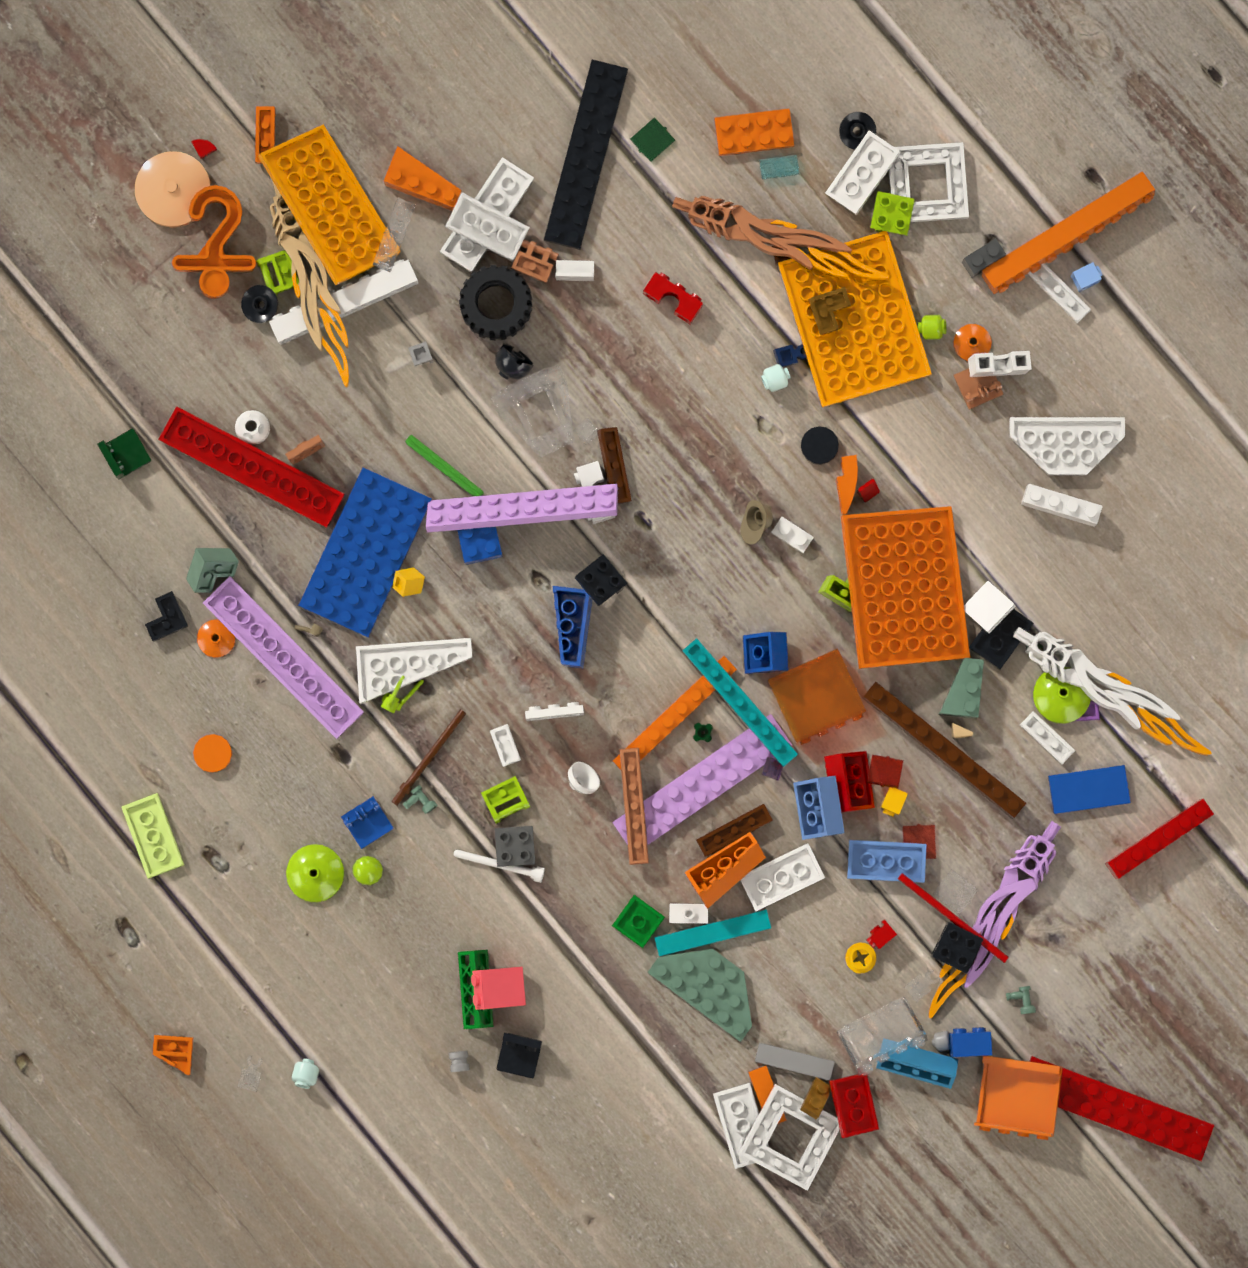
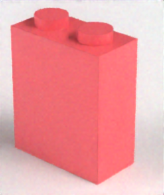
(498, 988)

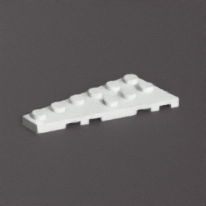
(383, 665)

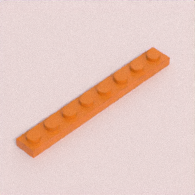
(675, 714)

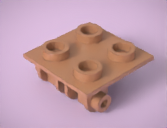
(977, 389)

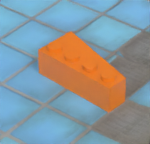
(420, 181)
(725, 869)

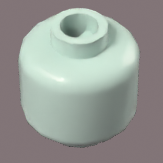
(775, 378)
(305, 1073)

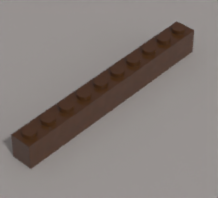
(944, 750)

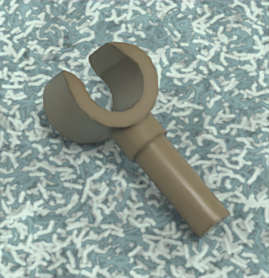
(315, 630)

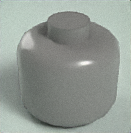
(941, 1041)

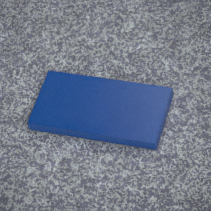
(1089, 789)

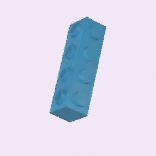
(915, 1062)

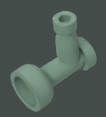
(418, 795)
(1023, 994)

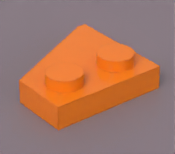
(175, 1051)

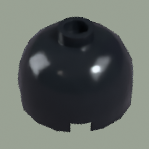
(512, 363)

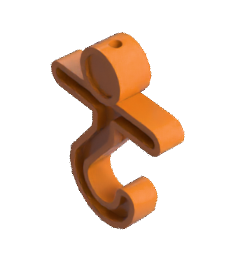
(212, 259)

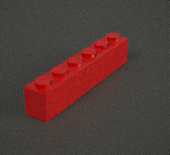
(1159, 838)

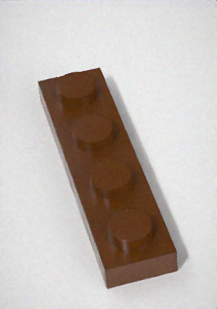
(614, 462)
(734, 830)

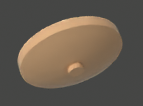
(167, 187)

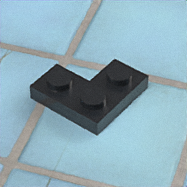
(171, 620)

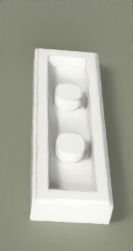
(1047, 737)

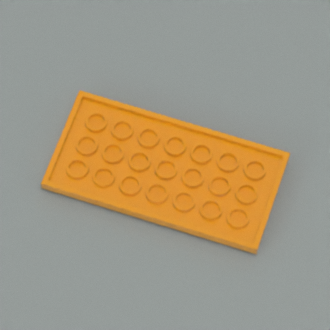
(326, 202)

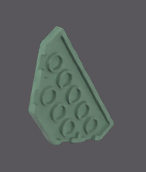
(710, 986)

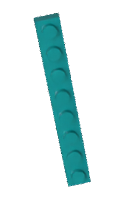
(739, 702)

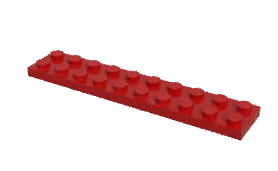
(251, 467)
(1132, 1114)

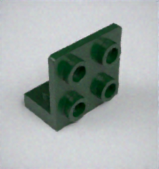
(124, 453)

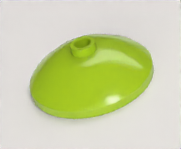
(1055, 706)
(328, 878)

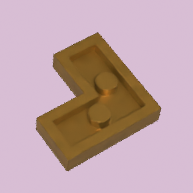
(825, 305)

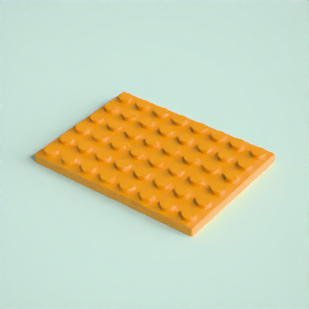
(876, 334)

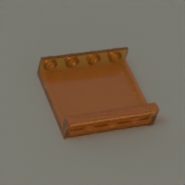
(817, 697)

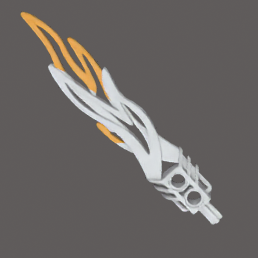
(1117, 698)

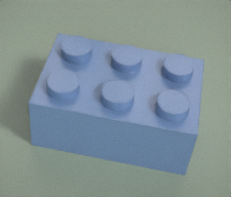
(818, 807)

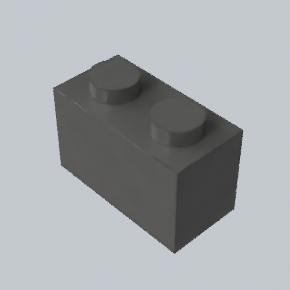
(983, 257)

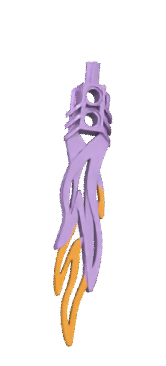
(1008, 885)

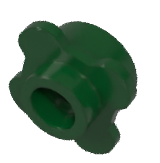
(706, 728)

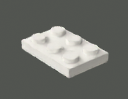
(554, 711)

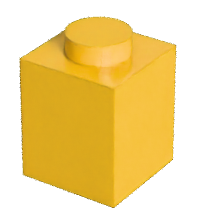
(893, 801)

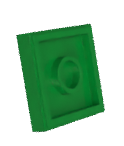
(638, 921)

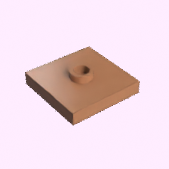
(305, 449)

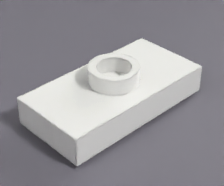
(505, 745)
(688, 913)

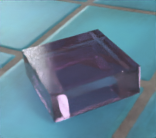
(772, 769)

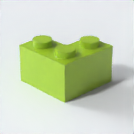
(837, 591)

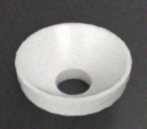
(256, 436)
(585, 776)

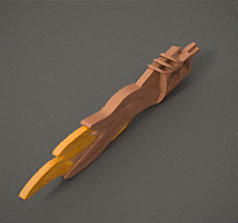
(788, 234)

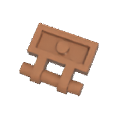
(532, 266)

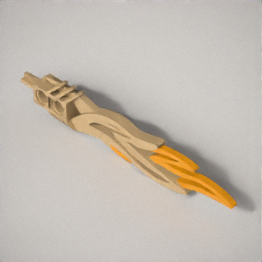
(301, 245)

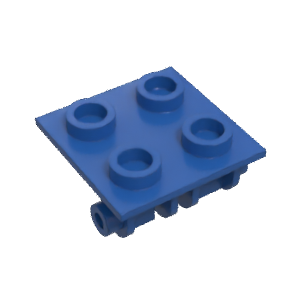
(367, 822)

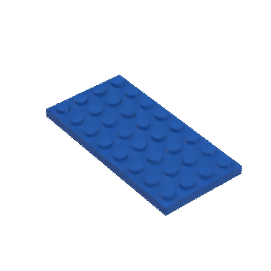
(365, 552)

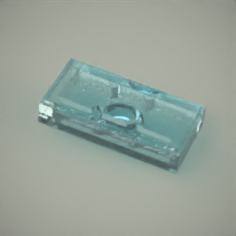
(779, 167)

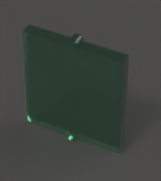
(652, 139)

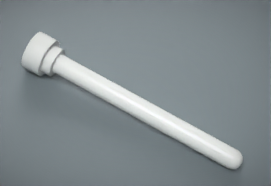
(535, 873)

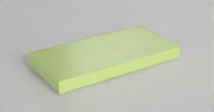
(152, 835)

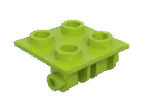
(892, 213)

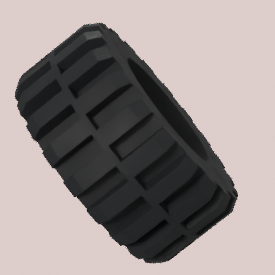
(491, 277)

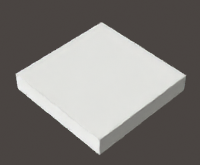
(988, 607)

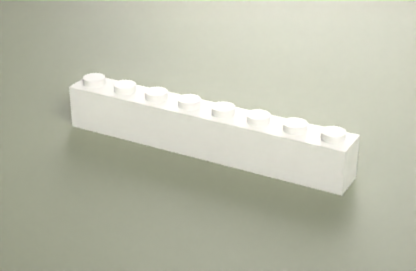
(349, 299)

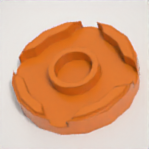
(212, 753)

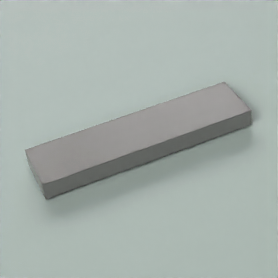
(794, 1061)

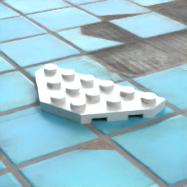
(1067, 443)

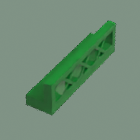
(478, 961)

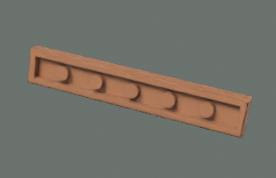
(634, 806)

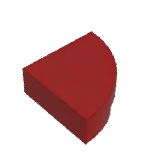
(203, 147)

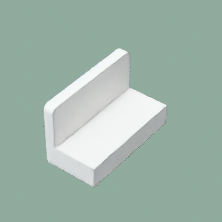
(574, 270)

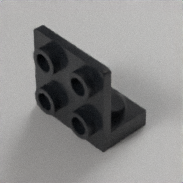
(601, 580)
(957, 947)
(519, 1055)

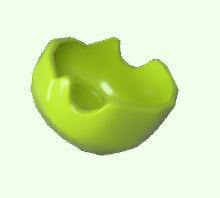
(367, 870)

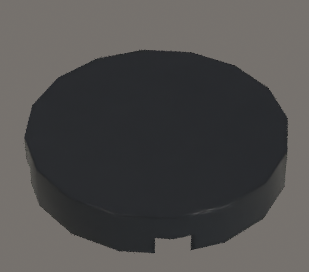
(819, 445)

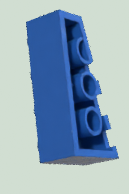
(573, 620)

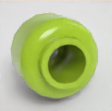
(932, 327)

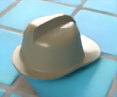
(755, 521)

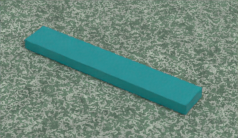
(712, 933)

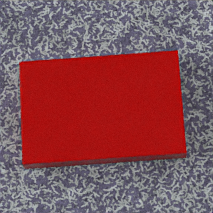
(854, 1105)

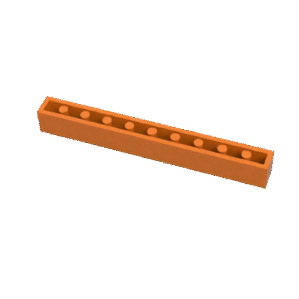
(1068, 233)

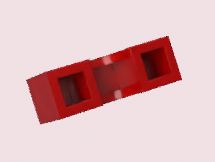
(660, 287)

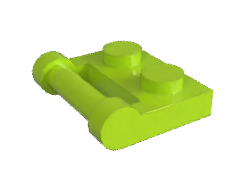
(282, 266)
(503, 793)

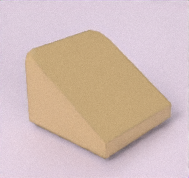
(960, 732)

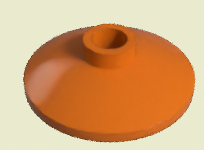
(962, 341)
(215, 648)

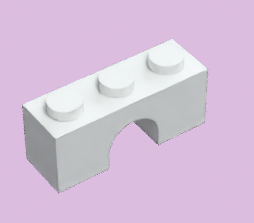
(1009, 364)
(590, 476)

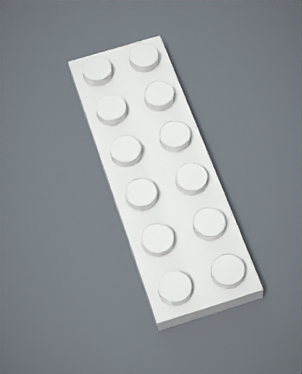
(500, 192)

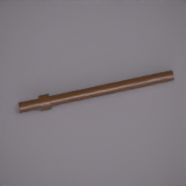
(405, 788)

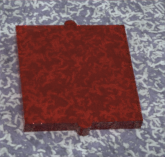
(885, 771)
(921, 835)

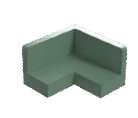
(208, 565)

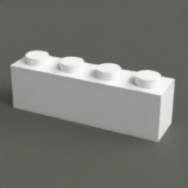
(1061, 505)

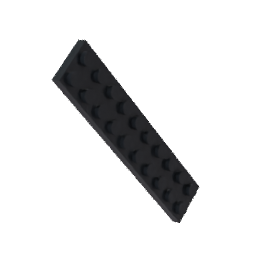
(586, 154)

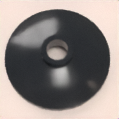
(852, 120)
(252, 299)

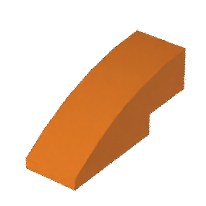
(847, 483)

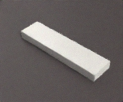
(1060, 293)

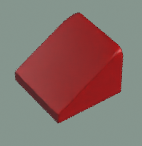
(868, 490)

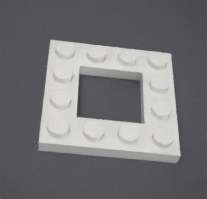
(953, 157)
(819, 1145)

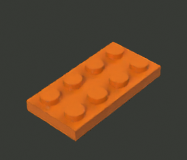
(754, 132)

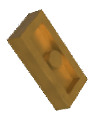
(816, 1098)

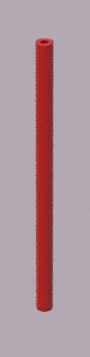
(950, 915)

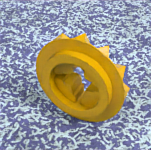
(869, 961)

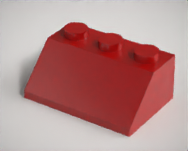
(851, 778)

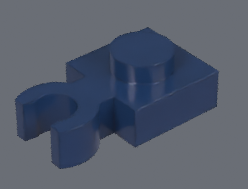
(788, 355)

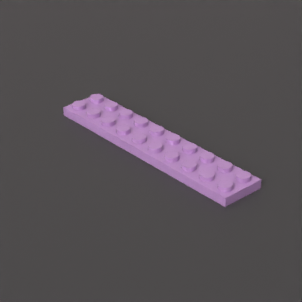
(522, 508)
(283, 657)
(702, 784)

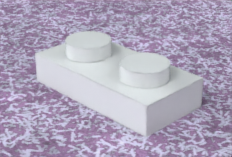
(792, 535)

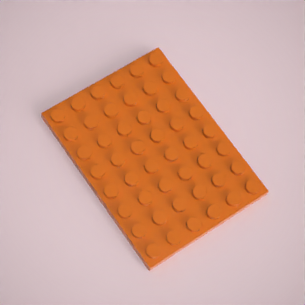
(905, 587)

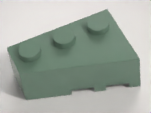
(965, 691)

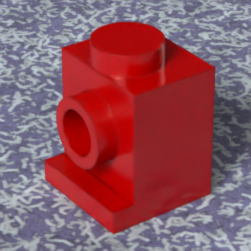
(881, 935)

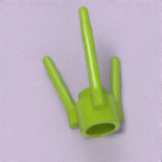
(390, 702)

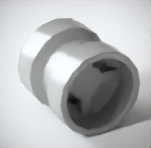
(459, 1061)

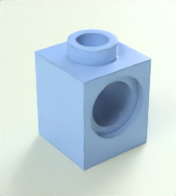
(1086, 276)

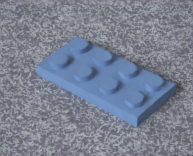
(886, 860)

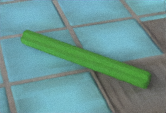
(443, 466)

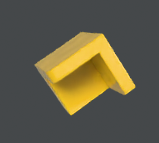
(408, 582)

